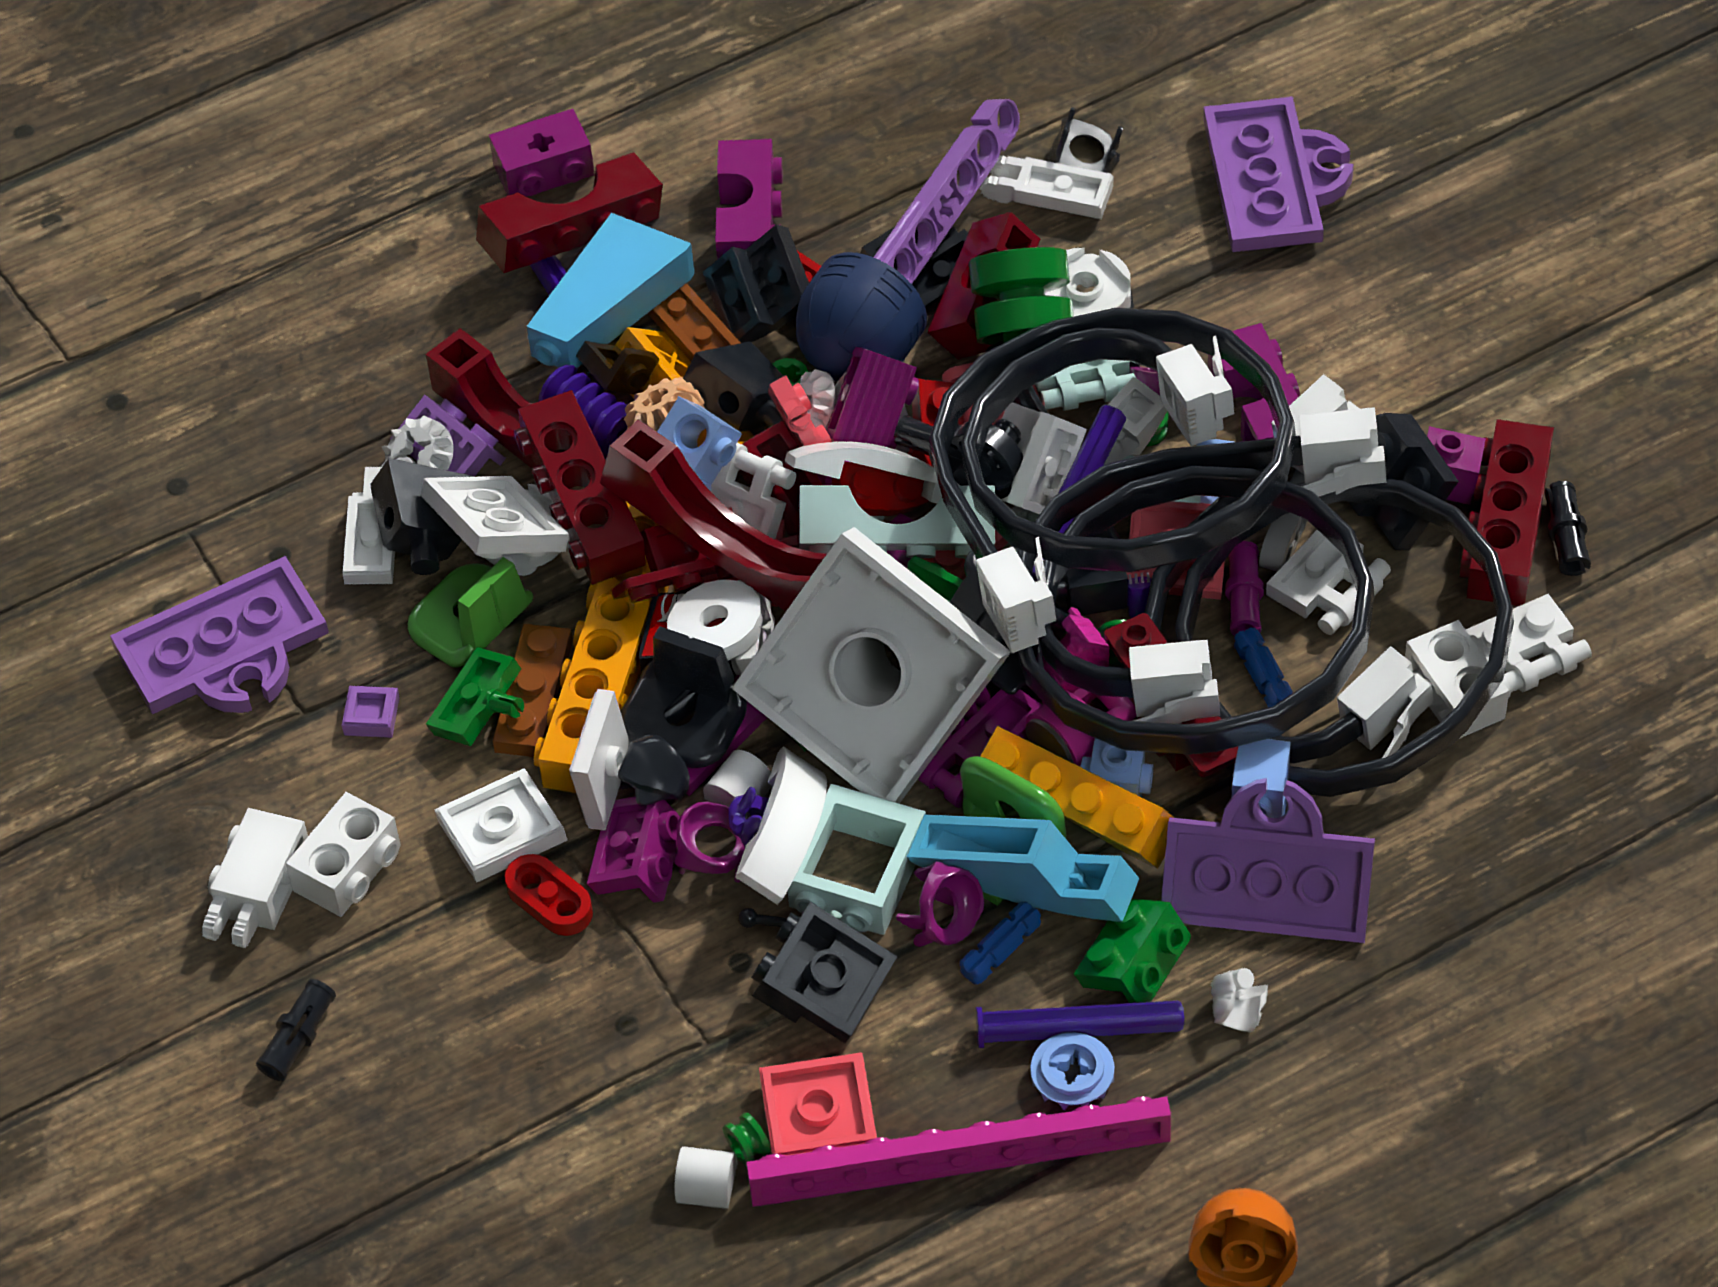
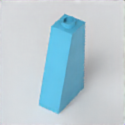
(608, 288)

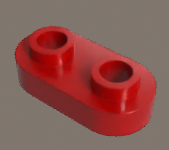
(552, 897)

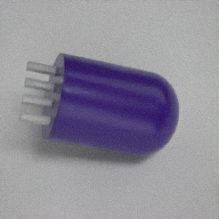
(1137, 594)

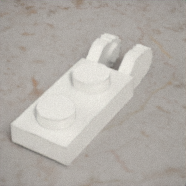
(1049, 186)

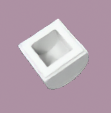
(736, 776)
(705, 1177)

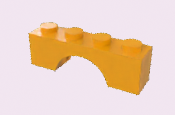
(1086, 798)

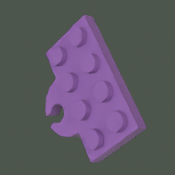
(1273, 173)
(222, 640)
(1269, 870)

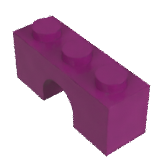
(746, 178)
(1257, 416)

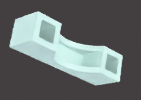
(831, 510)

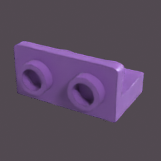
(470, 446)

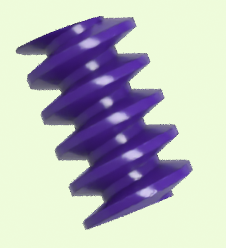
(599, 407)

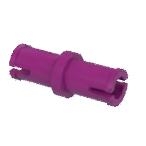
(1244, 587)

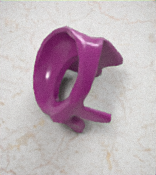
(689, 825)
(950, 886)

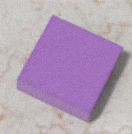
(370, 711)

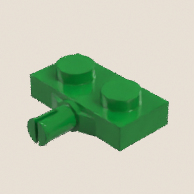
(475, 696)

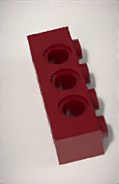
(562, 425)
(1510, 505)

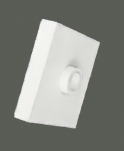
(599, 759)
(500, 824)

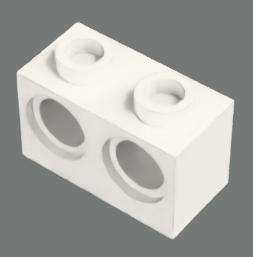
(1451, 663)
(336, 849)

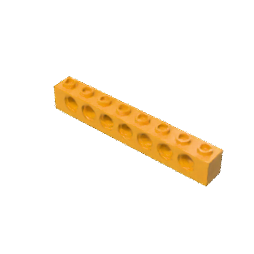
(603, 659)

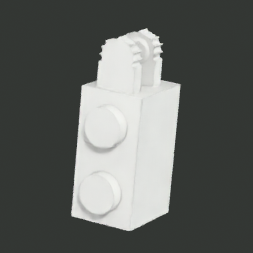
(253, 876)

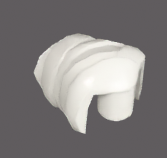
(1237, 1001)

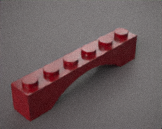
(661, 484)

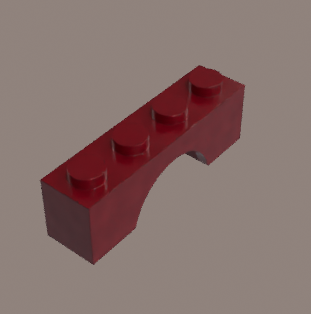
(525, 231)
(474, 383)

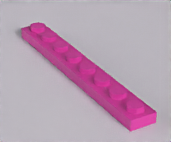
(959, 1151)

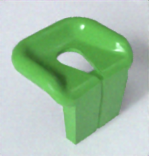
(486, 605)
(988, 782)

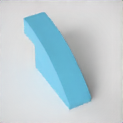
(1028, 864)

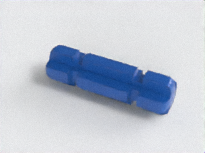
(1262, 666)
(1000, 942)

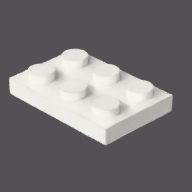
(495, 516)

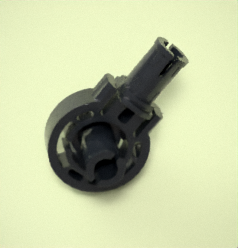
(999, 450)

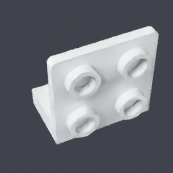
(1048, 453)

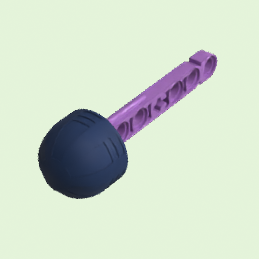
(866, 300)

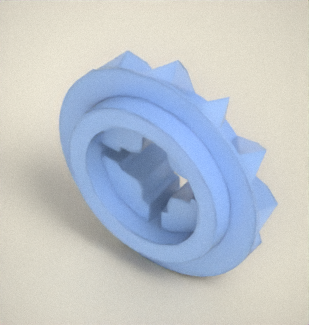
(1058, 1054)

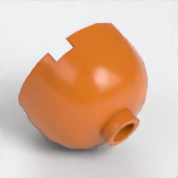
(1243, 1241)

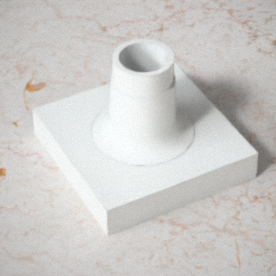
(839, 694)

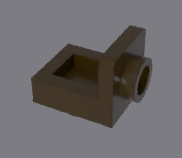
(617, 369)

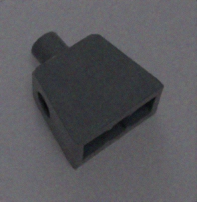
(736, 385)
(407, 519)

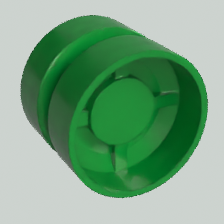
(1020, 284)

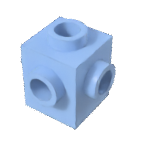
(1120, 767)

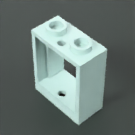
(871, 820)

